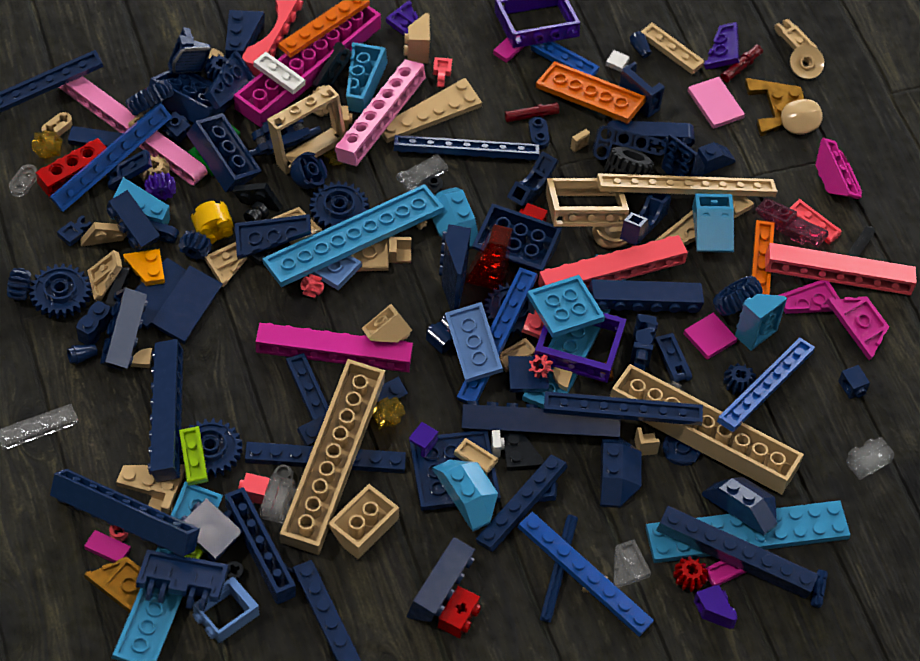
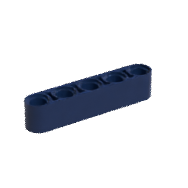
(659, 130)

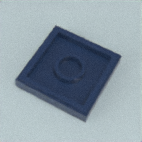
(522, 379)

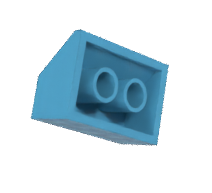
(759, 318)

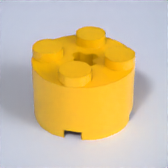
(213, 220)

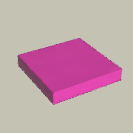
(710, 336)

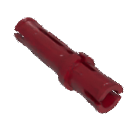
(746, 59)
(531, 112)

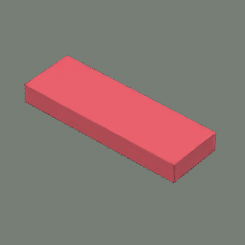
(807, 213)

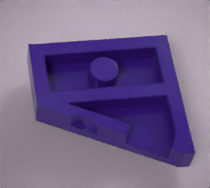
(402, 18)

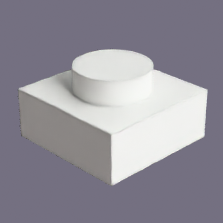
(497, 443)

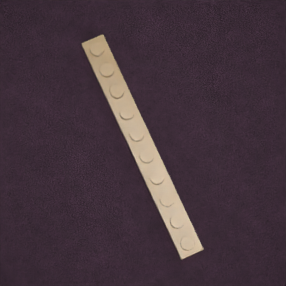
(686, 185)

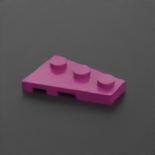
(809, 298)

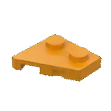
(146, 266)

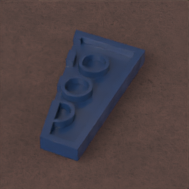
(229, 81)
(268, 233)

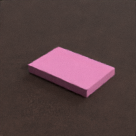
(716, 102)

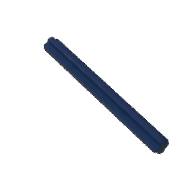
(557, 573)

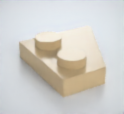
(224, 263)
(104, 274)

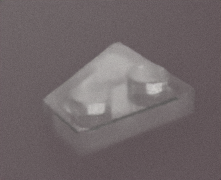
(629, 564)

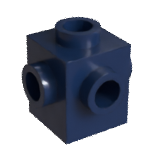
(176, 128)

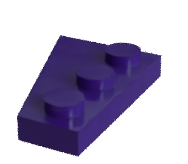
(725, 47)

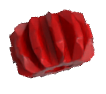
(688, 580)

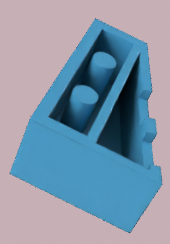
(150, 205)

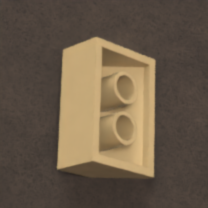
(364, 520)

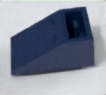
(681, 159)

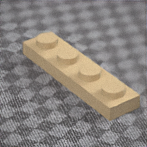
(673, 48)

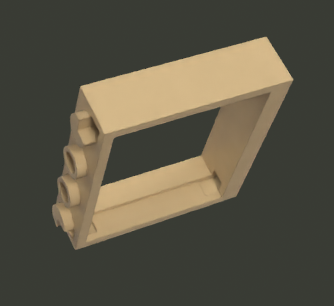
(299, 110)
(583, 215)

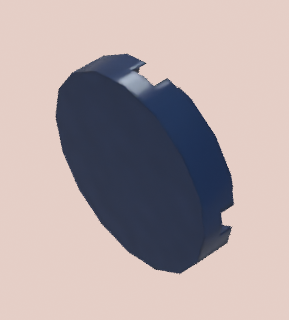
(679, 454)

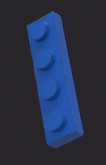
(557, 53)

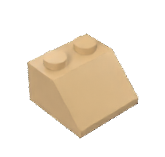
(418, 40)
(387, 326)

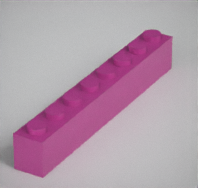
(333, 347)

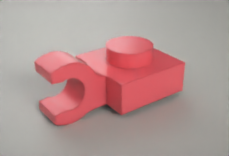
(442, 68)
(533, 325)

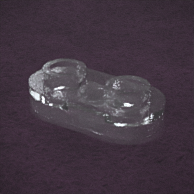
(20, 182)

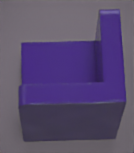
(425, 438)

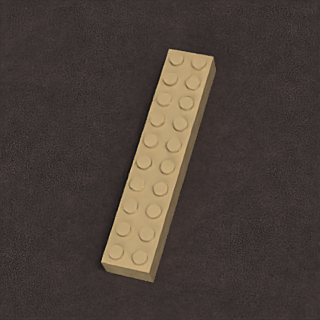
(742, 450)
(332, 457)

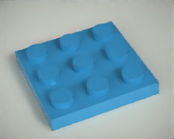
(565, 306)

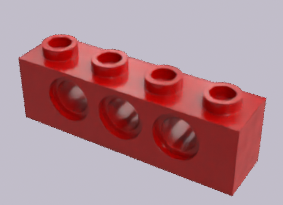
(63, 169)

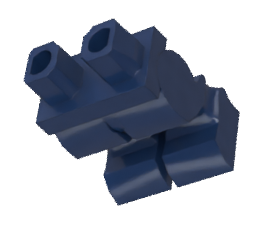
(644, 336)

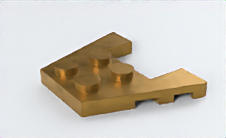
(778, 96)

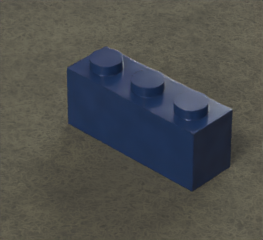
(132, 221)

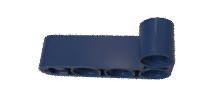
(630, 143)

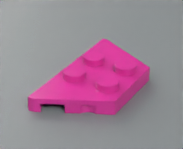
(861, 322)

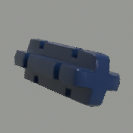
(819, 589)

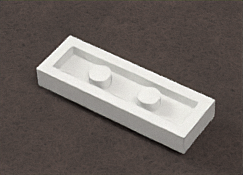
(279, 73)

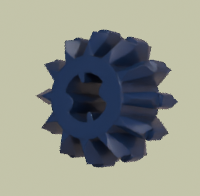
(214, 66)
(195, 245)
(19, 284)
(738, 378)

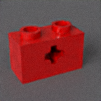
(460, 602)

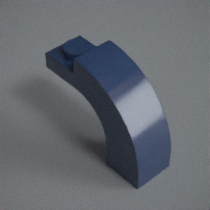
(536, 181)

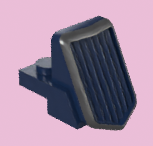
(188, 54)

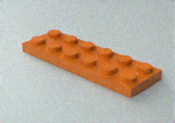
(591, 92)

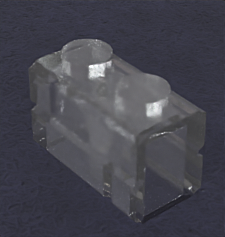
(870, 457)
(277, 499)

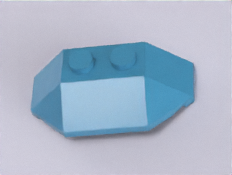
(456, 212)
(469, 490)

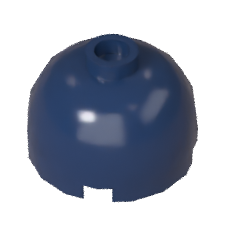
(308, 171)

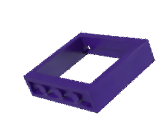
(537, 35)
(581, 365)

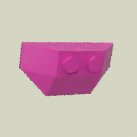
(836, 171)

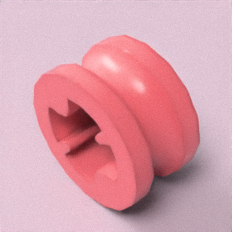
(120, 536)

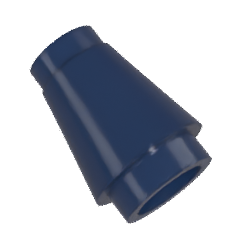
(640, 43)
(80, 353)

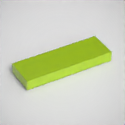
(193, 455)

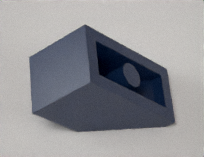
(715, 156)

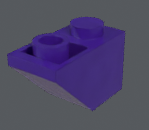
(714, 607)

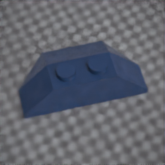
(619, 471)
(745, 502)

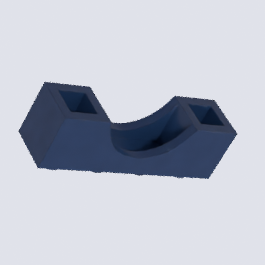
(636, 226)

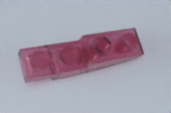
(791, 225)

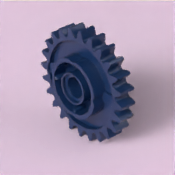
(336, 204)
(60, 291)
(493, 303)
(226, 446)

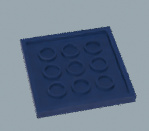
(429, 488)

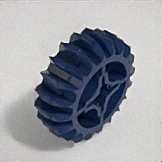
(149, 97)
(733, 296)

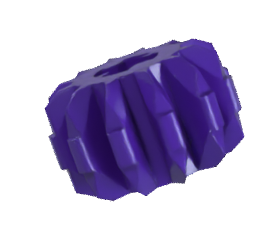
(161, 185)

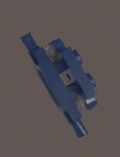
(289, 136)

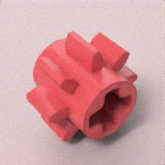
(312, 285)
(535, 366)

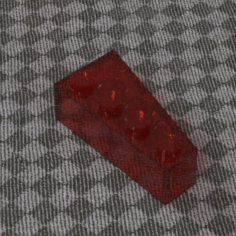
(492, 261)

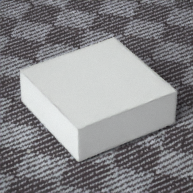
(617, 61)

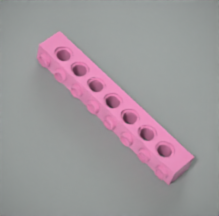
(380, 112)

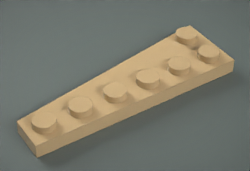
(438, 108)
(685, 226)

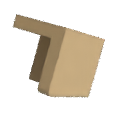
(400, 249)
(646, 442)
(162, 500)

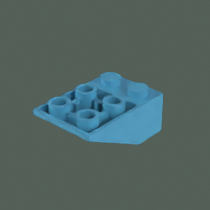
(713, 222)

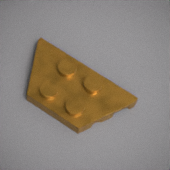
(117, 581)

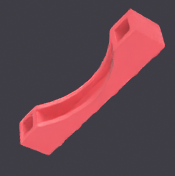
(286, 14)

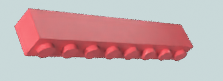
(621, 263)
(840, 269)

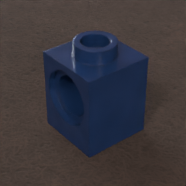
(854, 382)

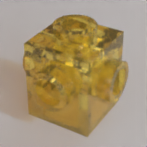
(47, 144)
(388, 412)

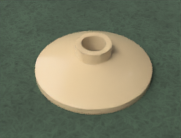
(813, 58)

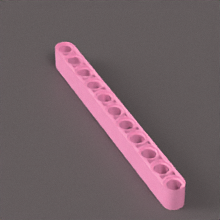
(119, 116)

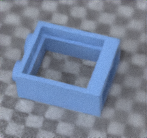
(250, 607)

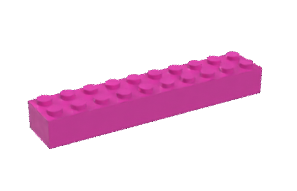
(265, 97)

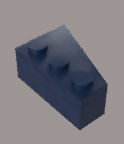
(243, 30)

